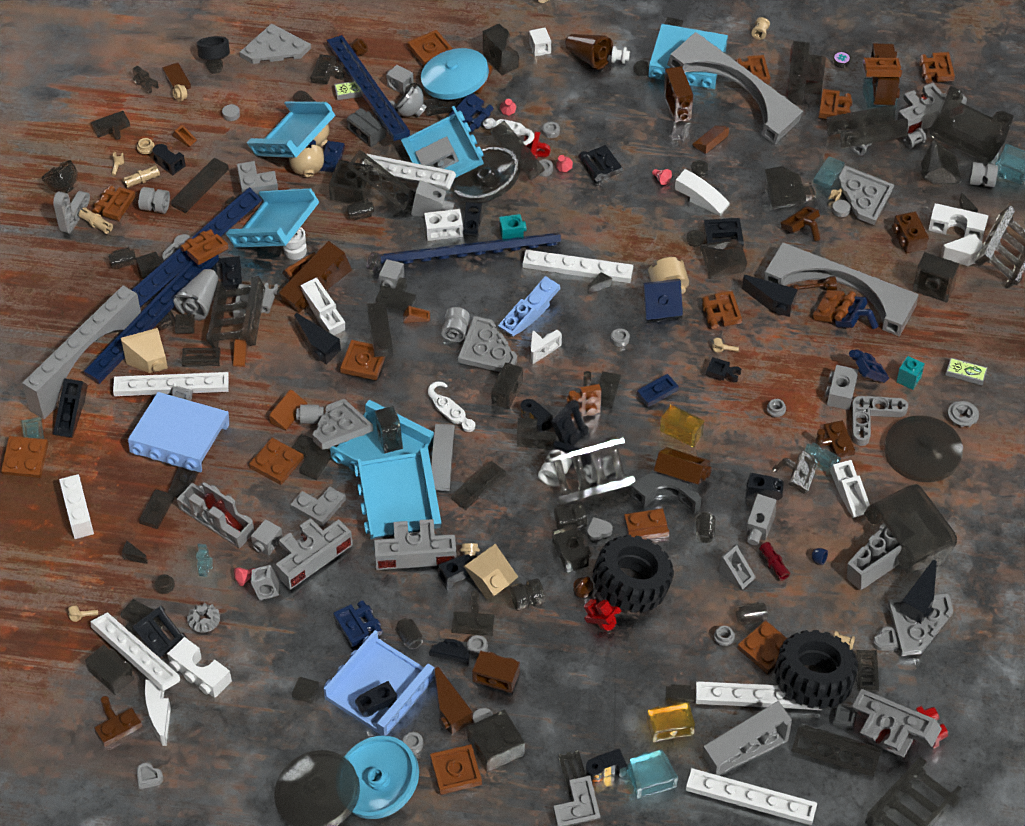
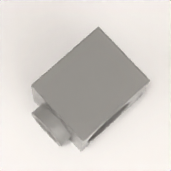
(399, 79)
(391, 273)
(266, 537)
(265, 582)

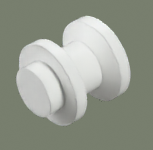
(622, 55)

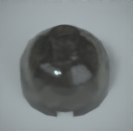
(61, 178)

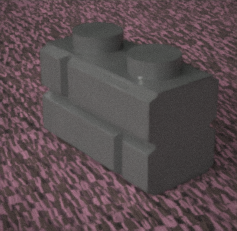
(366, 127)

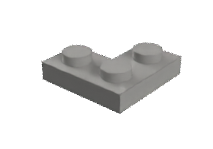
(318, 510)
(584, 804)

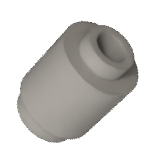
(309, 414)

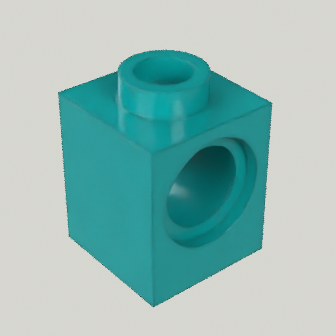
(512, 226)
(910, 372)

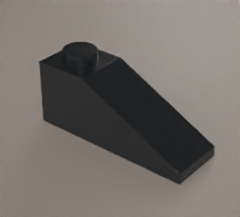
(773, 296)
(320, 342)
(70, 407)
(920, 598)

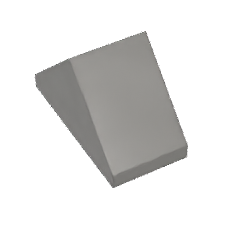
(735, 568)

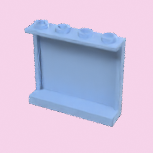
(177, 431)
(371, 666)

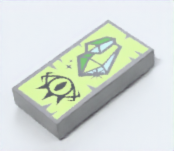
(346, 91)
(966, 371)

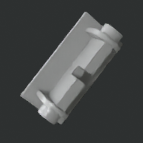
(608, 467)

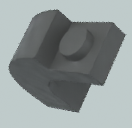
(661, 485)

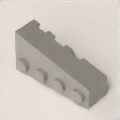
(874, 559)
(748, 739)

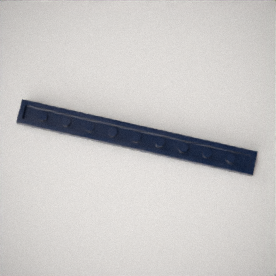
(368, 88)
(478, 248)
(179, 260)
(146, 320)

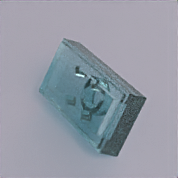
(828, 172)
(33, 428)

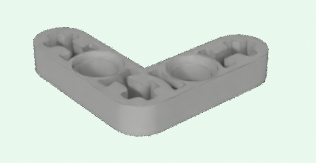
(67, 212)
(865, 413)

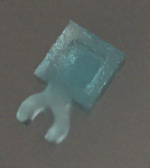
(825, 456)
(205, 562)

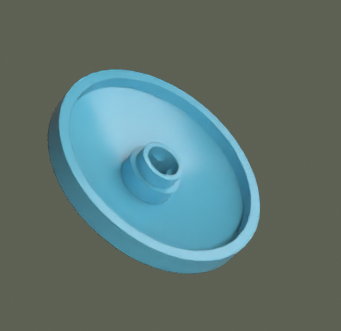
(454, 73)
(386, 775)

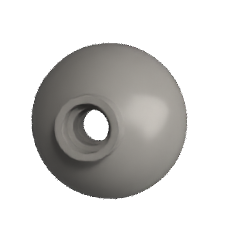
(411, 102)

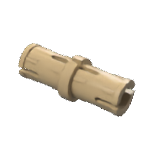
(141, 176)
(95, 220)

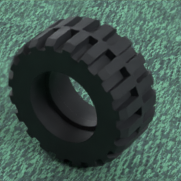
(627, 591)
(809, 686)

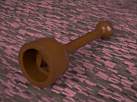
(829, 284)

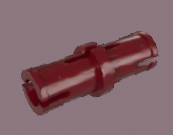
(774, 561)

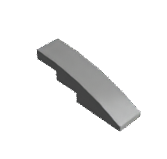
(442, 456)

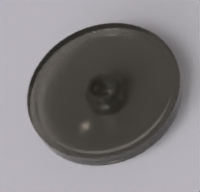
(489, 179)
(923, 448)
(317, 789)

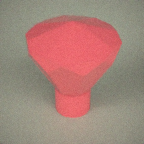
(508, 107)
(564, 163)
(663, 176)
(242, 575)

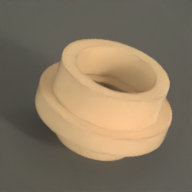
(179, 92)
(145, 146)
(470, 548)

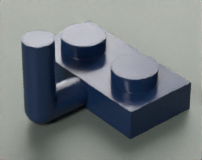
(332, 153)
(855, 312)

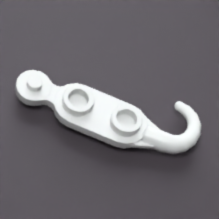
(517, 127)
(450, 408)

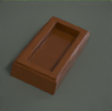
(176, 75)

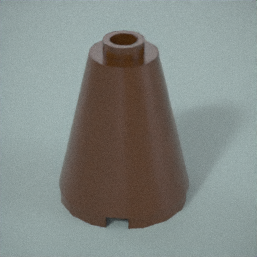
(590, 48)

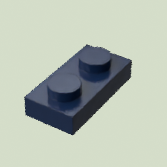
(657, 390)

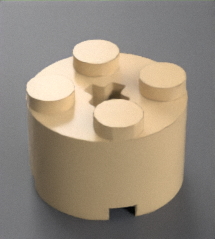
(669, 269)

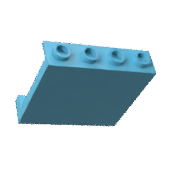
(669, 40)
(294, 130)
(458, 135)
(275, 219)
(368, 446)
(397, 491)

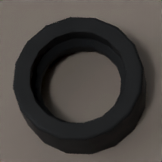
(213, 47)

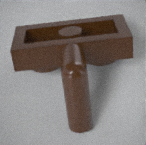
(801, 218)
(836, 437)
(117, 725)

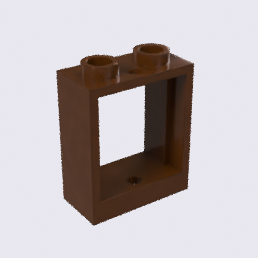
(678, 94)
(682, 465)

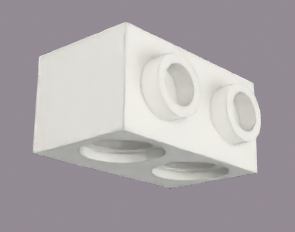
(443, 224)

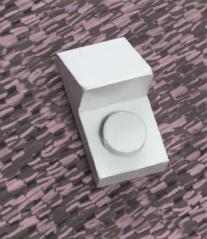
(542, 347)

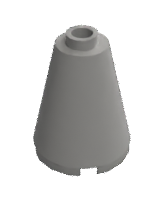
(197, 294)

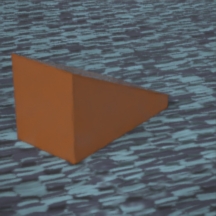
(184, 136)
(415, 315)
(240, 353)

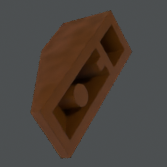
(452, 708)

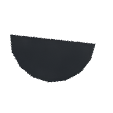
(450, 650)

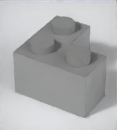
(257, 182)

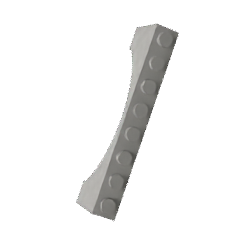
(701, 56)
(892, 302)
(46, 382)

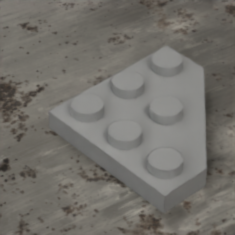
(274, 45)
(864, 193)
(486, 346)
(340, 425)
(913, 636)

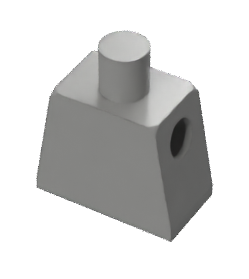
(430, 199)
(761, 519)

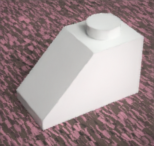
(962, 250)

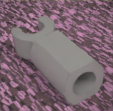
(269, 297)

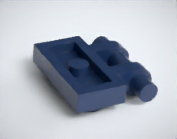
(471, 106)
(868, 366)
(352, 625)

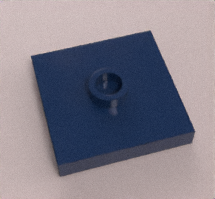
(663, 299)

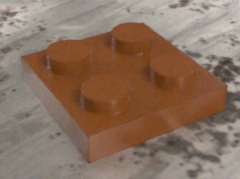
(428, 46)
(361, 361)
(24, 456)
(276, 461)
(763, 646)
(456, 769)

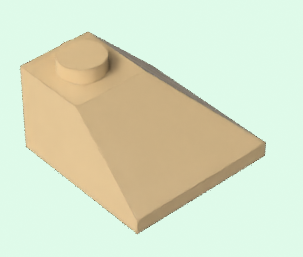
(145, 351)
(491, 571)

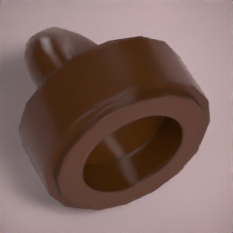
(359, 46)
(583, 587)

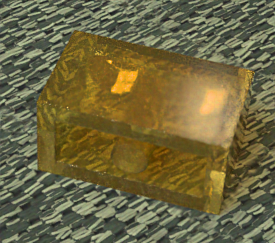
(682, 426)
(670, 722)

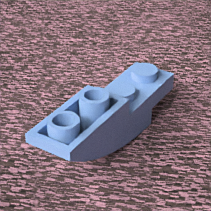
(531, 308)

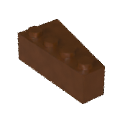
(885, 88)
(326, 265)

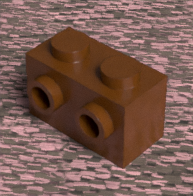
(910, 232)
(496, 671)

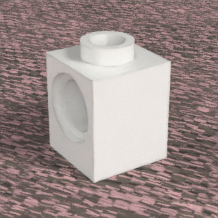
(540, 41)

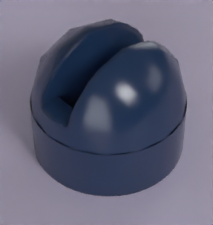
(819, 555)

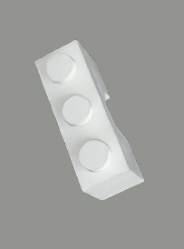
(946, 217)
(76, 506)
(210, 679)

